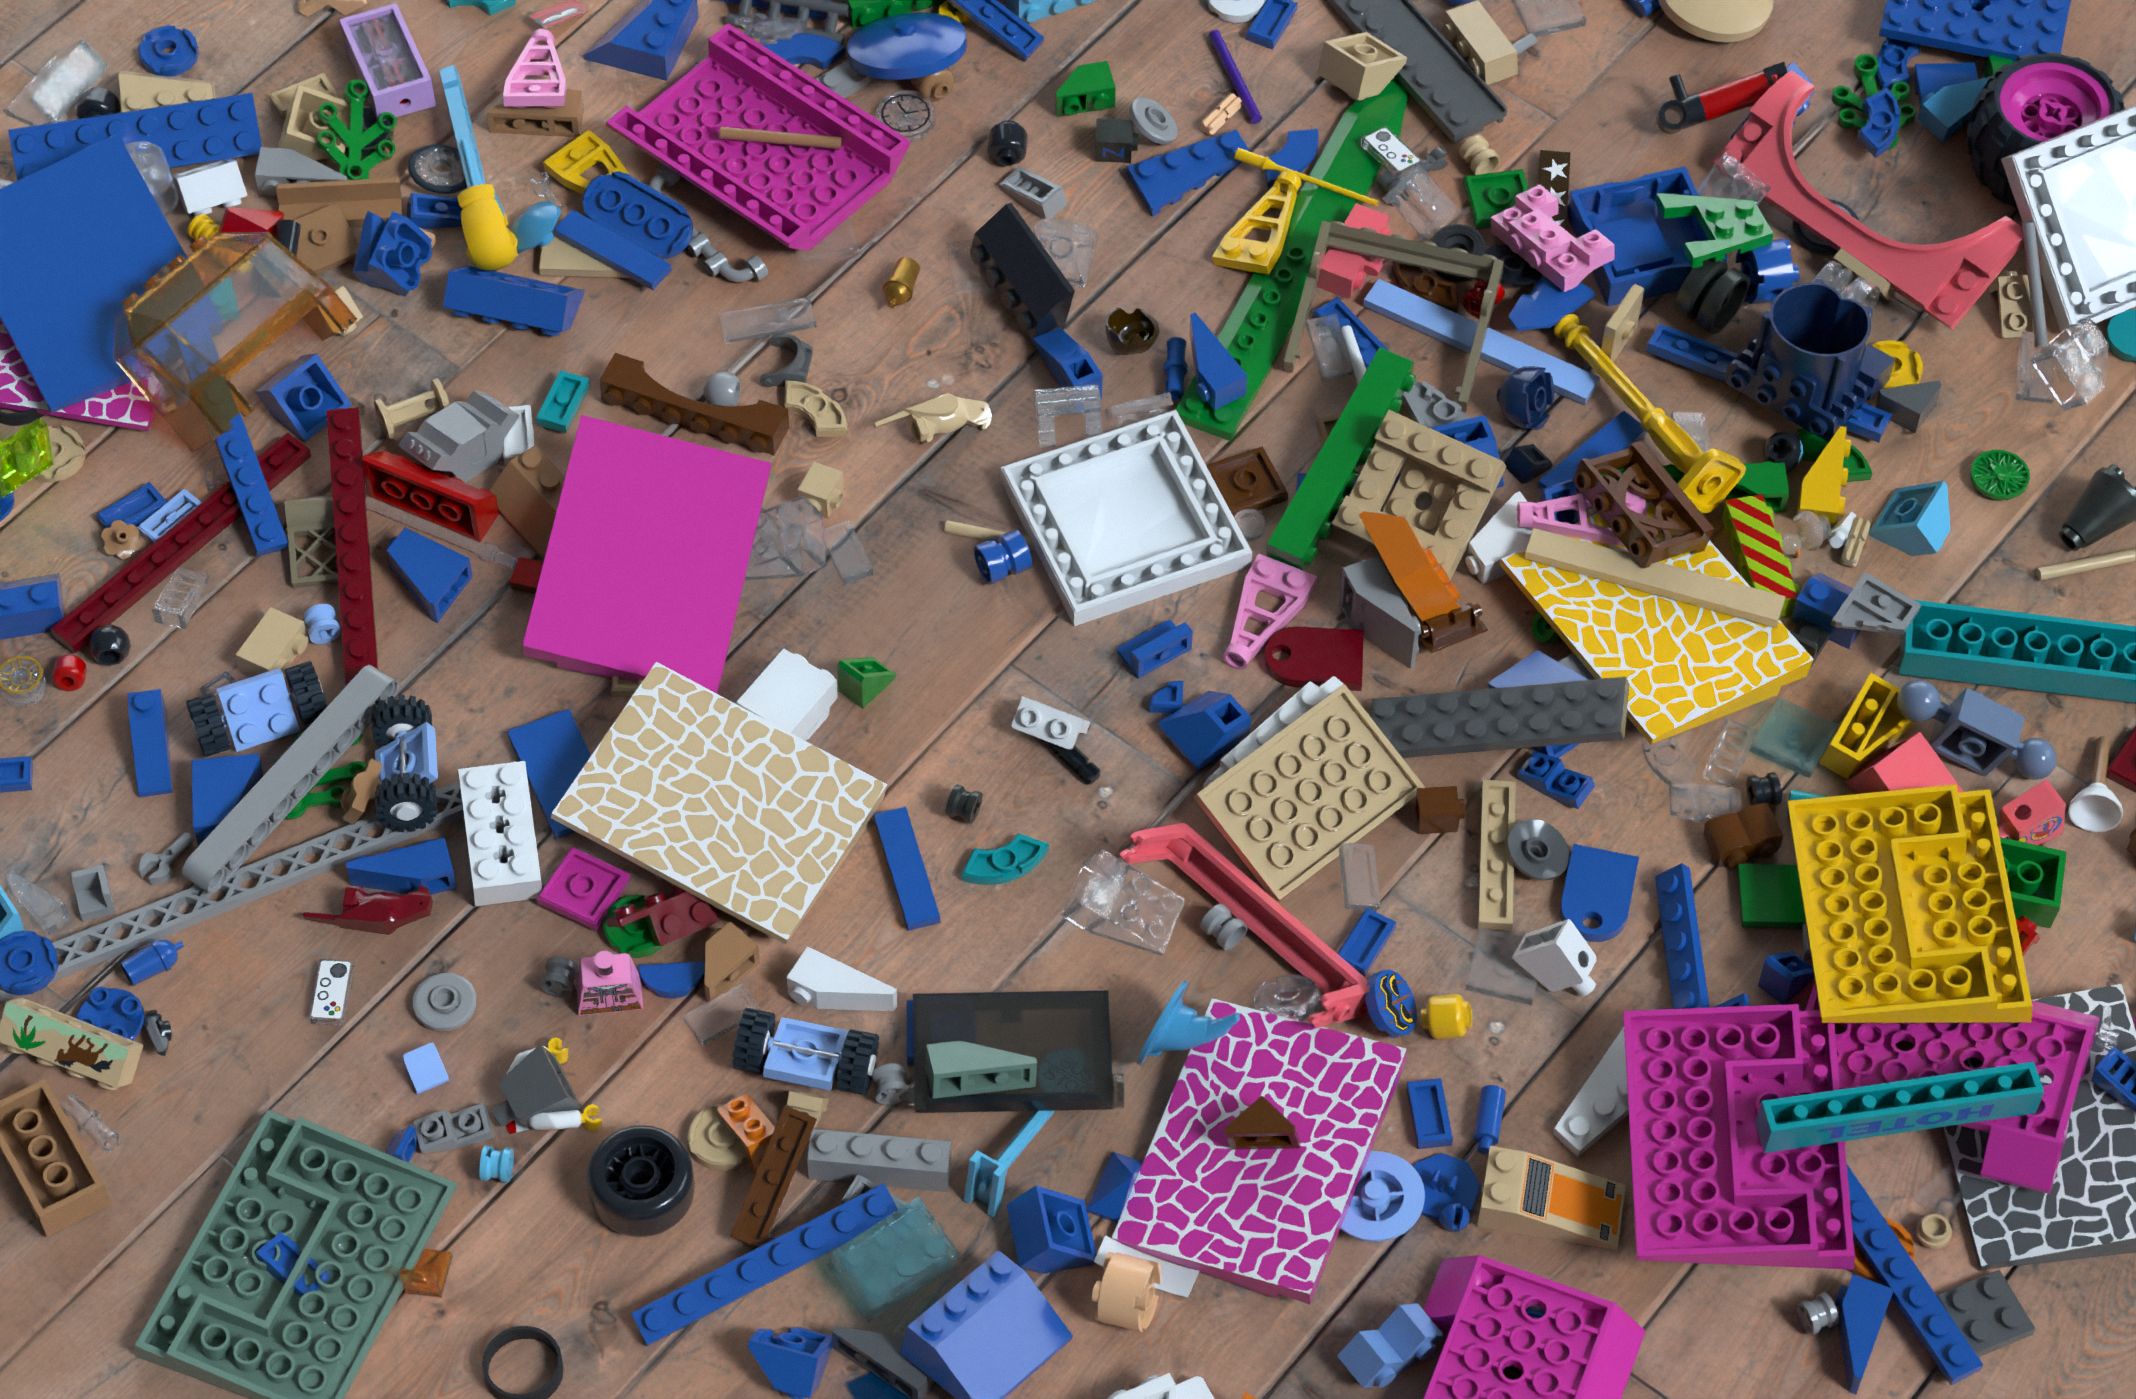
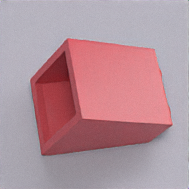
(1902, 766)

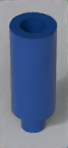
(1489, 1117)

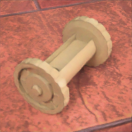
(410, 409)

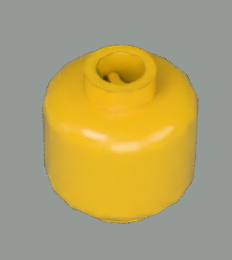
(1447, 1016)

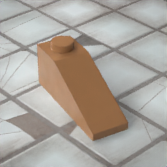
(539, 120)

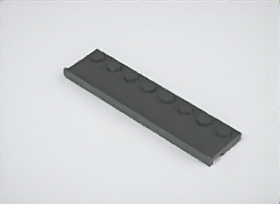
(1433, 70)

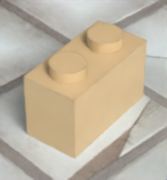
(272, 644)

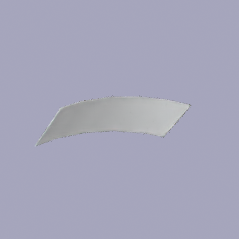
(1174, 1279)

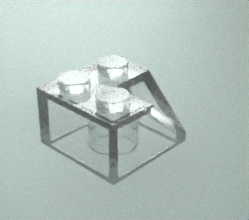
(2075, 364)

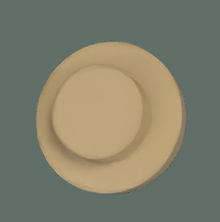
(1934, 1231)

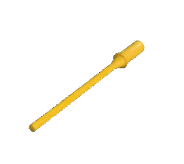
(1267, 164)

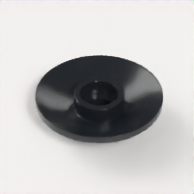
(1515, 268)

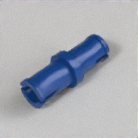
(1175, 367)

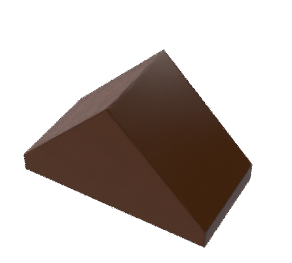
(1261, 1128)

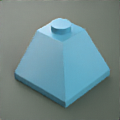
(1915, 519)

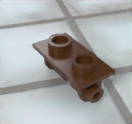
(1442, 632)

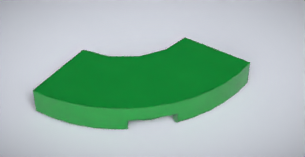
(1856, 463)

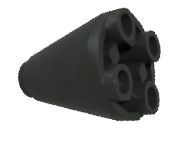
(2101, 509)

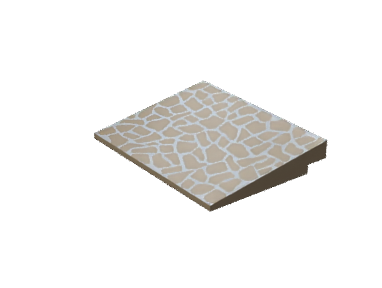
(721, 802)

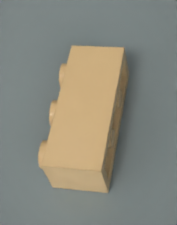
(1481, 42)

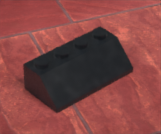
(1022, 272)

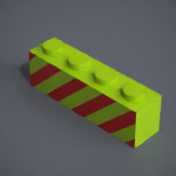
(1759, 548)

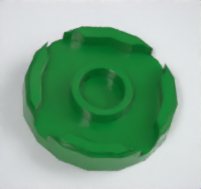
(633, 937)

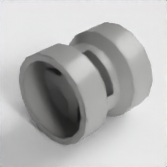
(1223, 926)

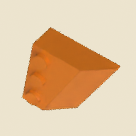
(1412, 566)

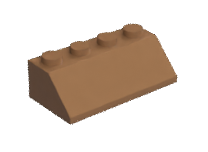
(530, 496)

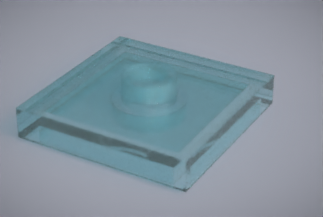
(1793, 737)

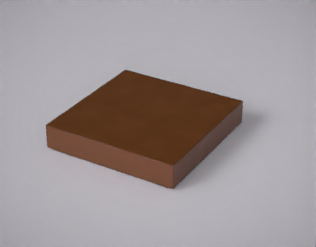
(1248, 481)

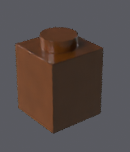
(1438, 810)

